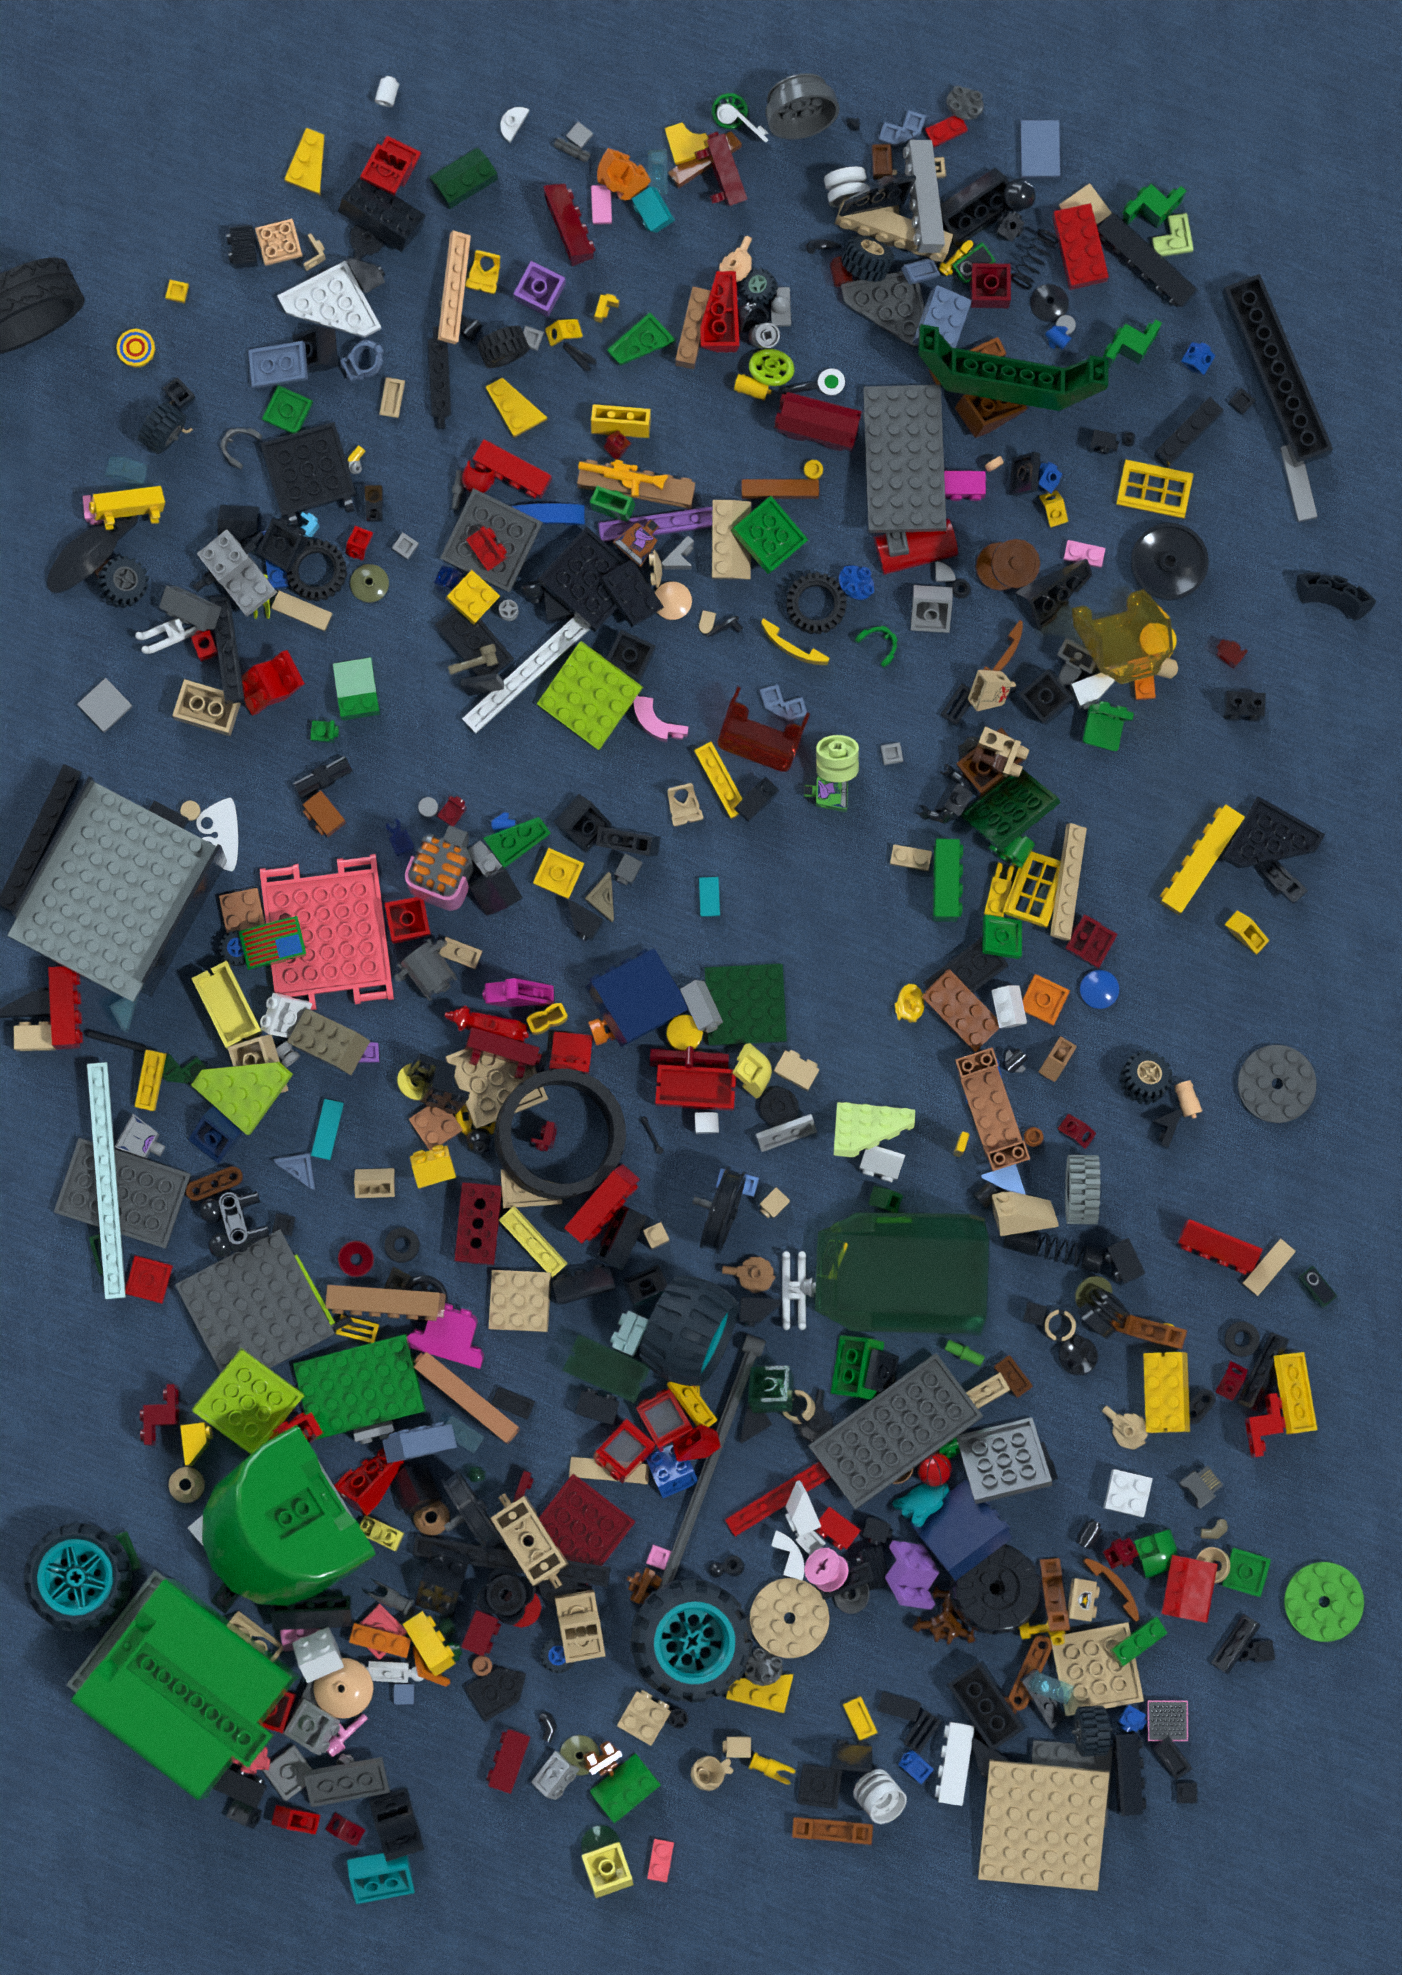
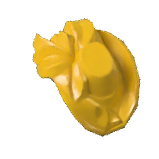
(909, 1003)

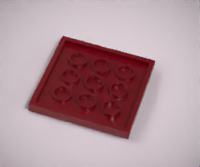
(584, 1523)

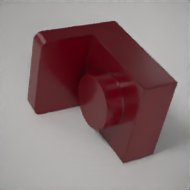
(616, 445)
(452, 811)

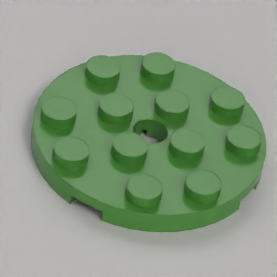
(1344, 1597)

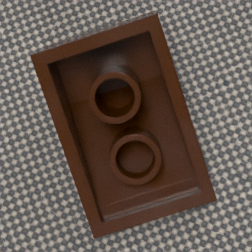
(986, 414)

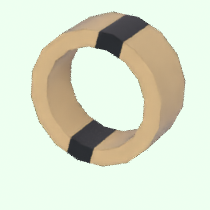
(1071, 1319)
(809, 1412)

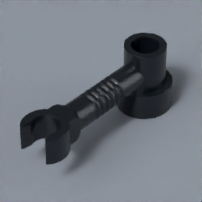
(470, 329)

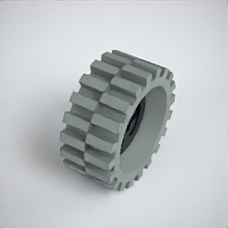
(1082, 1189)

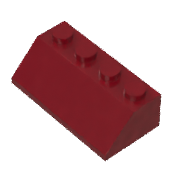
(568, 223)

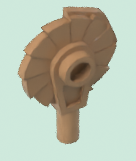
(754, 1274)

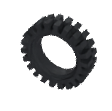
(825, 582)
(333, 585)

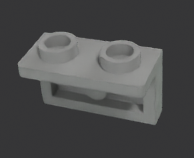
(381, 1430)

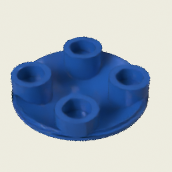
(856, 582)
(1099, 989)

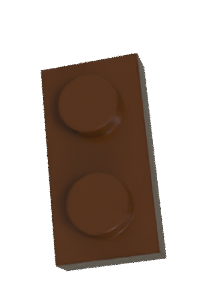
(1014, 1376)

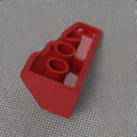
(720, 320)
(368, 1483)

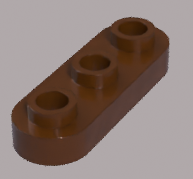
(206, 1188)

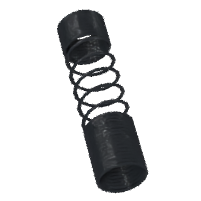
(1028, 1241)

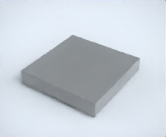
(105, 705)
(288, 1772)

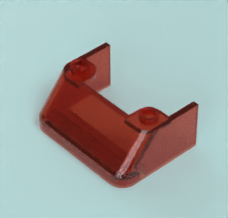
(759, 741)

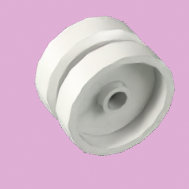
(844, 183)

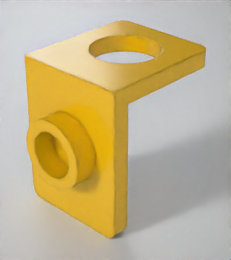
(565, 330)
(1054, 508)

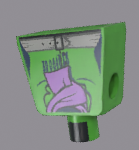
(829, 794)

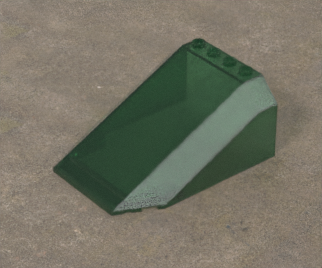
(905, 1273)

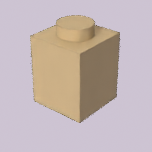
(774, 1203)
(656, 1235)
(737, 1747)

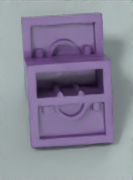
(912, 1575)

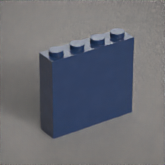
(636, 996)
(963, 1531)

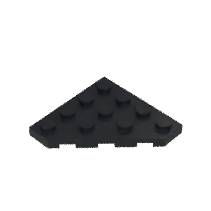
(1270, 836)

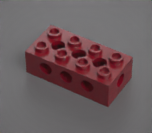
(488, 1233)

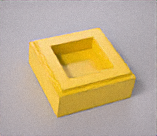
(177, 291)

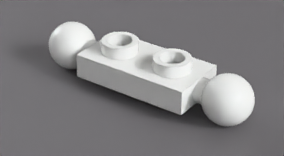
(392, 1672)

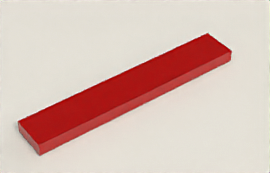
(775, 1499)

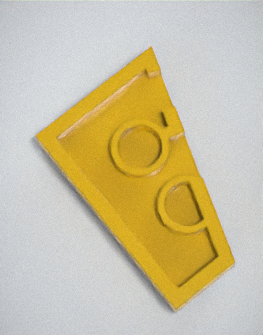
(307, 163)
(514, 407)
(769, 1697)

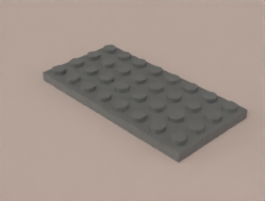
(904, 459)
(895, 1431)

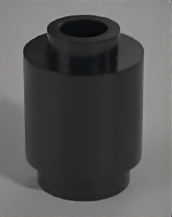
(1089, 1534)

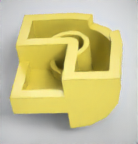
(753, 1070)

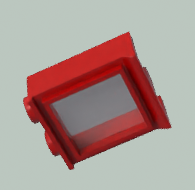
(664, 1418)
(624, 1451)

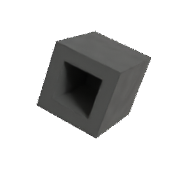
(628, 870)

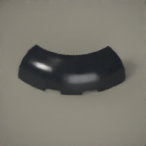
(1335, 592)

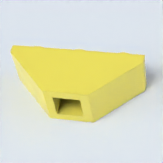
(381, 1533)

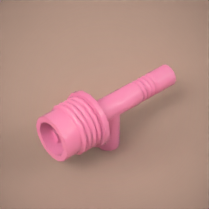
(336, 1743)

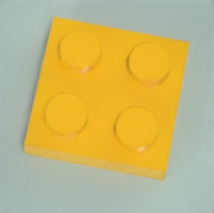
(472, 597)
(558, 873)

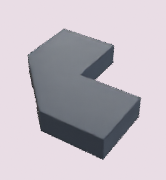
(898, 135)
(788, 710)

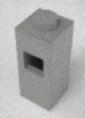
(701, 1006)

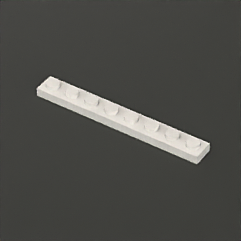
(526, 674)

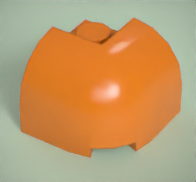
(622, 175)

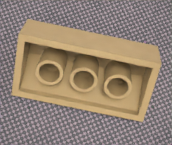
(729, 556)

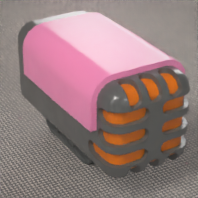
(441, 869)

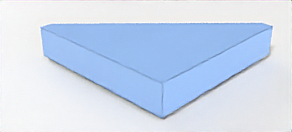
(1006, 1179)

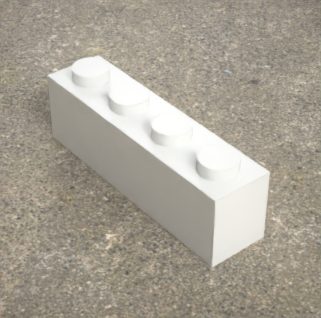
(955, 1765)

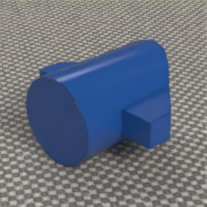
(1058, 337)
(502, 823)

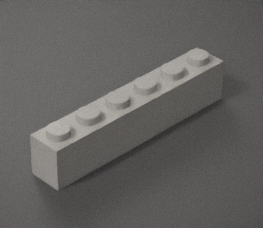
(924, 196)

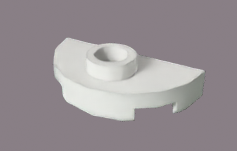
(512, 121)

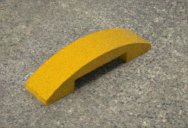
(814, 657)

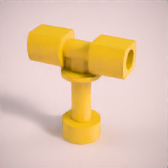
(1057, 1638)

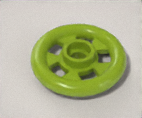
(771, 367)

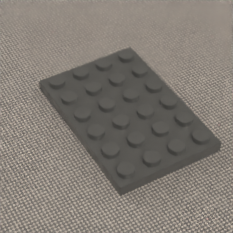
(146, 1194)

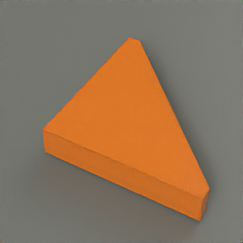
(424, 1672)

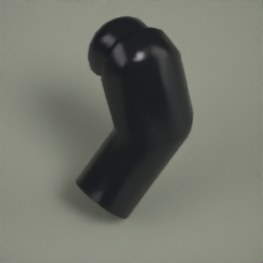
(550, 1725)

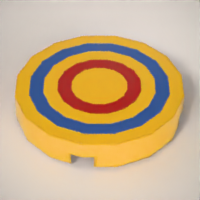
(135, 348)

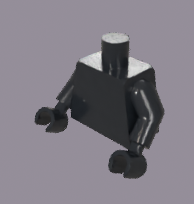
(953, 799)

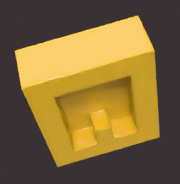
(602, 309)

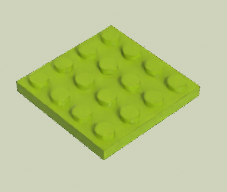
(590, 695)
(247, 1401)

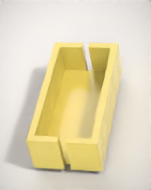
(227, 1005)

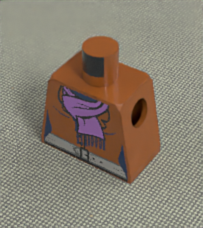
(638, 541)

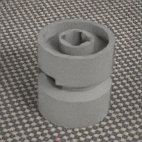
(764, 335)

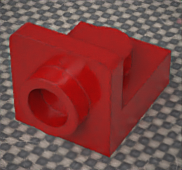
(358, 543)

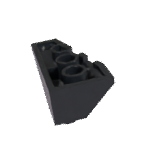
(884, 193)
(1048, 594)

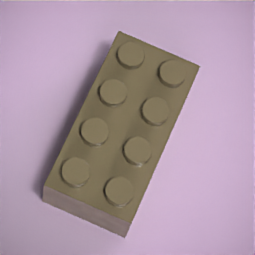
(328, 1041)

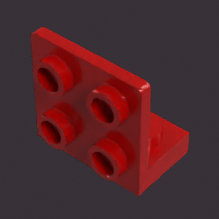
(571, 1051)
(305, 1422)

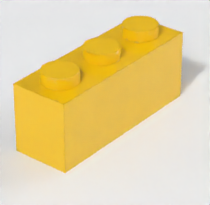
(627, 420)
(429, 1643)

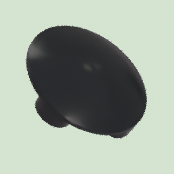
(1078, 1355)

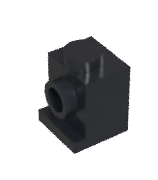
(1103, 442)

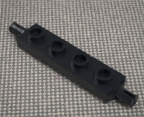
(439, 379)

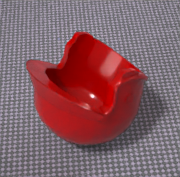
(477, 479)

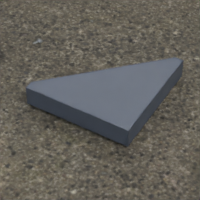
(299, 1167)

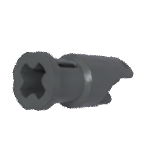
(393, 1599)

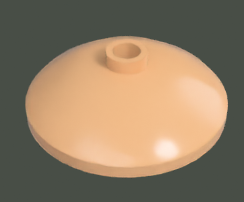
(357, 1691)

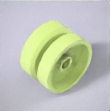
(837, 758)

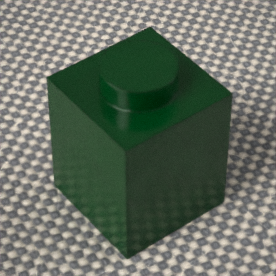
(885, 1199)

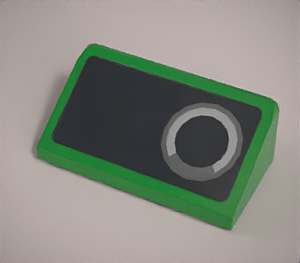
(963, 266)

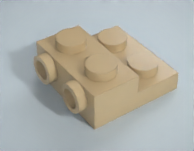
(644, 1717)

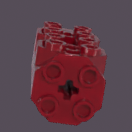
(817, 421)

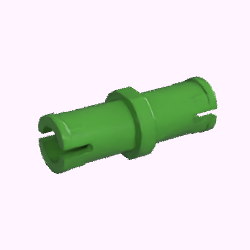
(964, 1353)

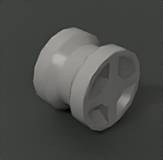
(507, 607)

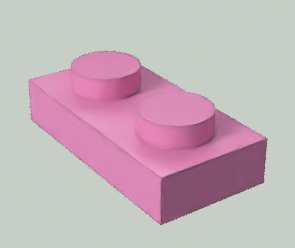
(1078, 551)

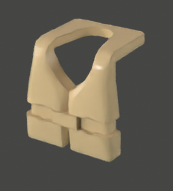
(684, 812)

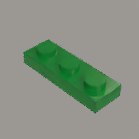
(1138, 1641)

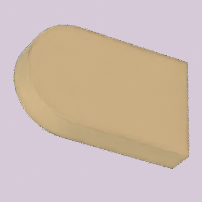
(706, 622)

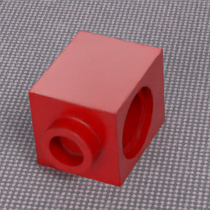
(204, 653)

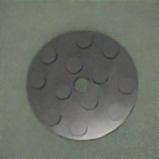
(1256, 1084)

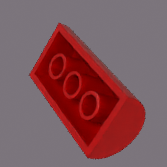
(923, 549)

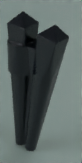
(582, 358)

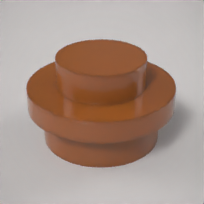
(1033, 1137)

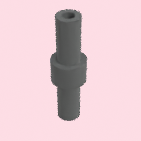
(457, 490)

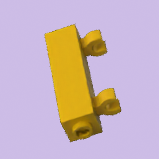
(127, 503)

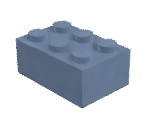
(945, 311)
(419, 1442)

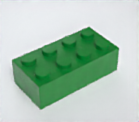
(946, 880)

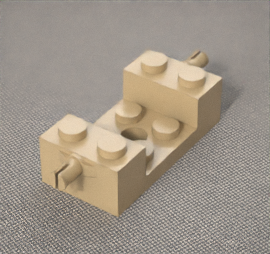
(540, 1560)

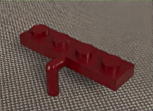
(688, 1058)

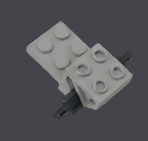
(236, 571)

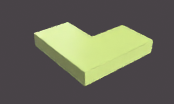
(1179, 239)

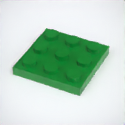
(769, 535)

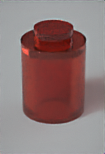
(839, 273)

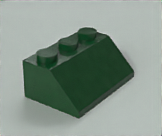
(464, 177)

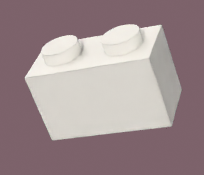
(1009, 1006)

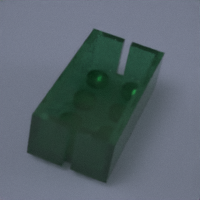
(606, 1369)

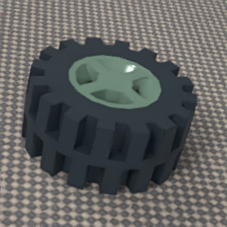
(753, 284)

